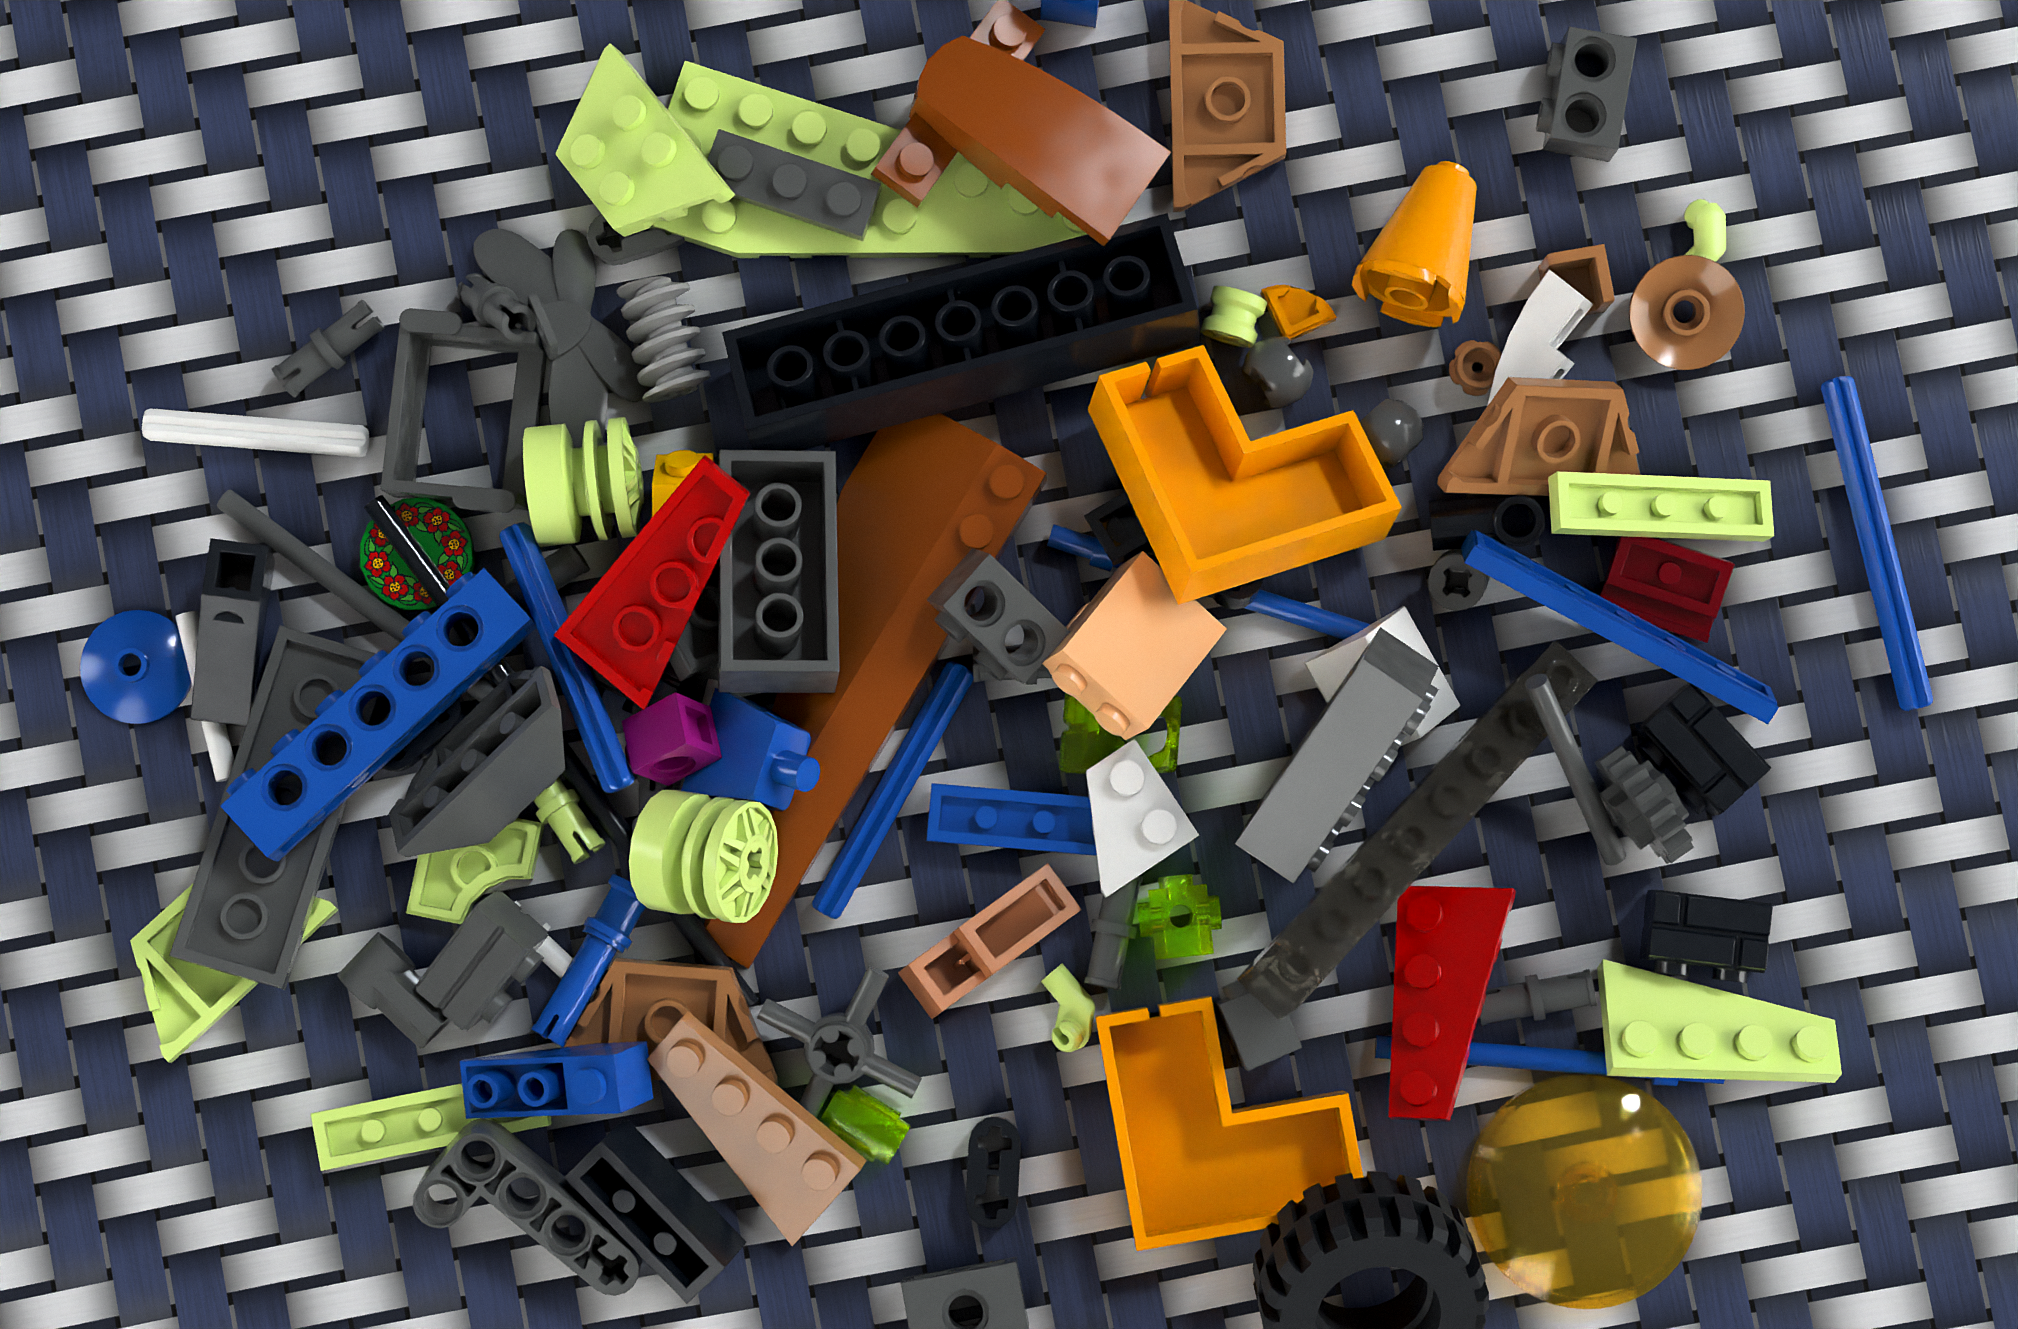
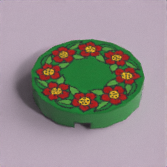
(441, 536)

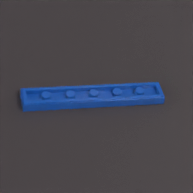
(1619, 626)

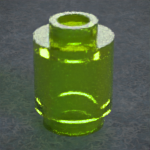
(866, 1124)

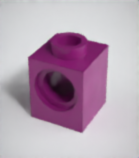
(671, 739)

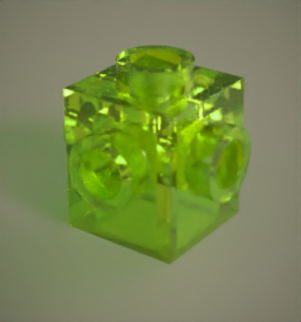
(1196, 935)

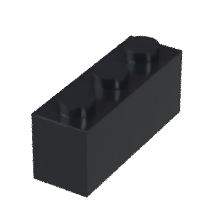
(656, 1210)

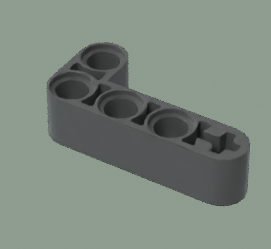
(533, 1215)

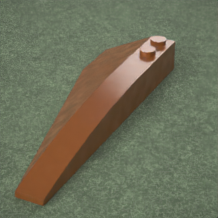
(902, 527)

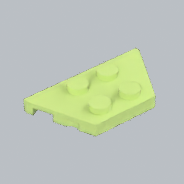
(634, 152)
(185, 995)

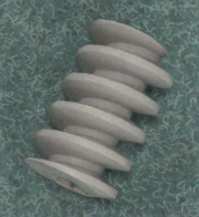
(662, 337)

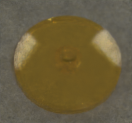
(1584, 1191)

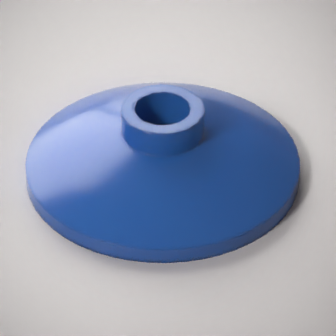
(163, 674)

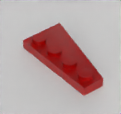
(649, 593)
(1440, 984)

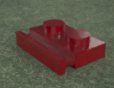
(1667, 584)

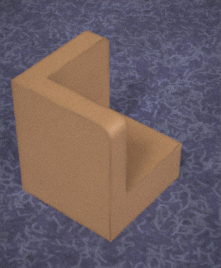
(1585, 271)

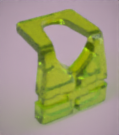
(1088, 742)

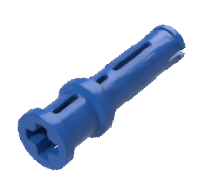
(606, 935)

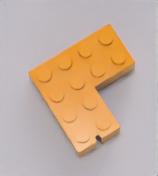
(1227, 504)
(1189, 1157)

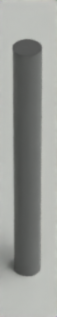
(1575, 769)

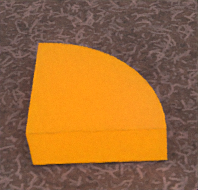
(1296, 310)

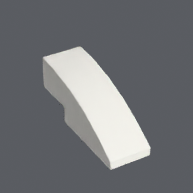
(1539, 331)

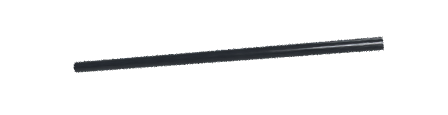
(575, 770)

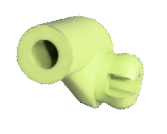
(1708, 229)
(1075, 1010)

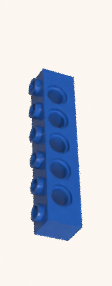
(413, 708)

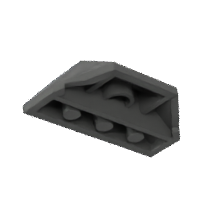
(484, 768)

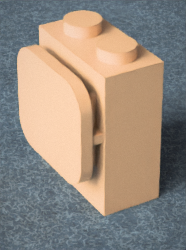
(1132, 648)

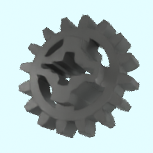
(1644, 804)

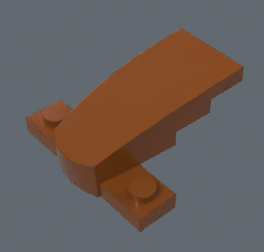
(1020, 130)

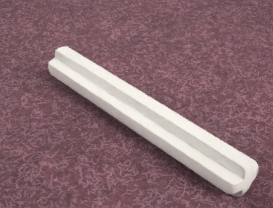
(255, 432)

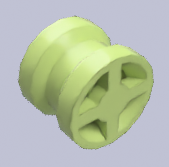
(1233, 316)

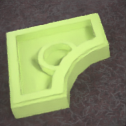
(453, 880)

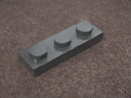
(795, 185)

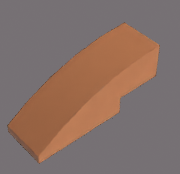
(989, 941)

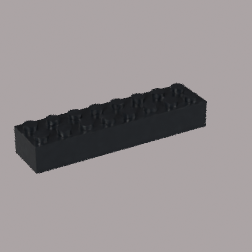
(962, 337)

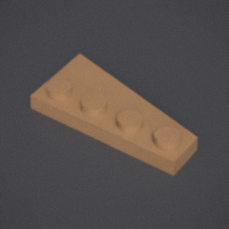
(763, 1134)

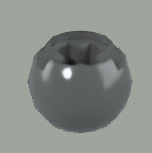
(1277, 371)
(1393, 431)

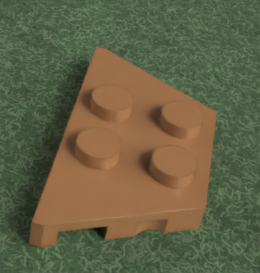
(1222, 102)
(1543, 429)
(649, 997)

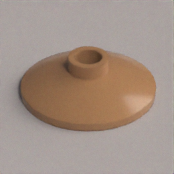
(1715, 316)

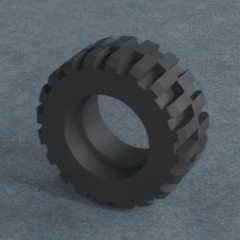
(1365, 1227)

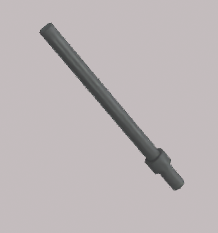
(326, 574)

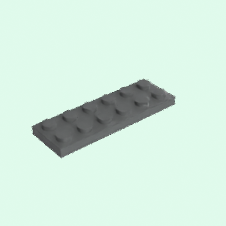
(244, 907)

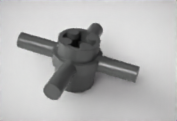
(829, 1069)

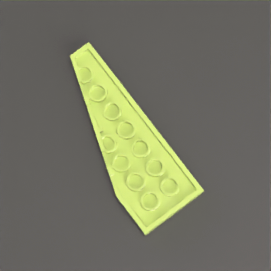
(957, 217)

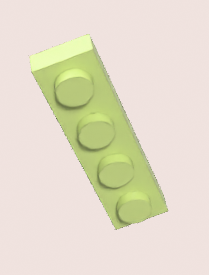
(1660, 506)
(398, 1126)

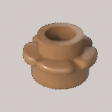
(1461, 367)

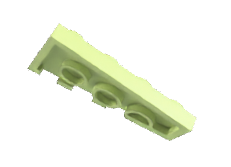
(1701, 1032)

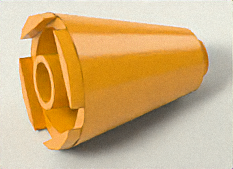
(1423, 250)

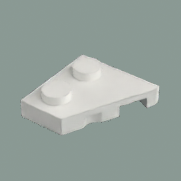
(1132, 817)

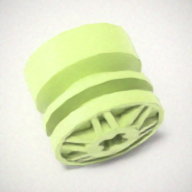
(582, 481)
(703, 855)

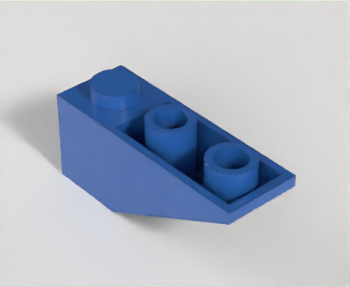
(558, 1081)

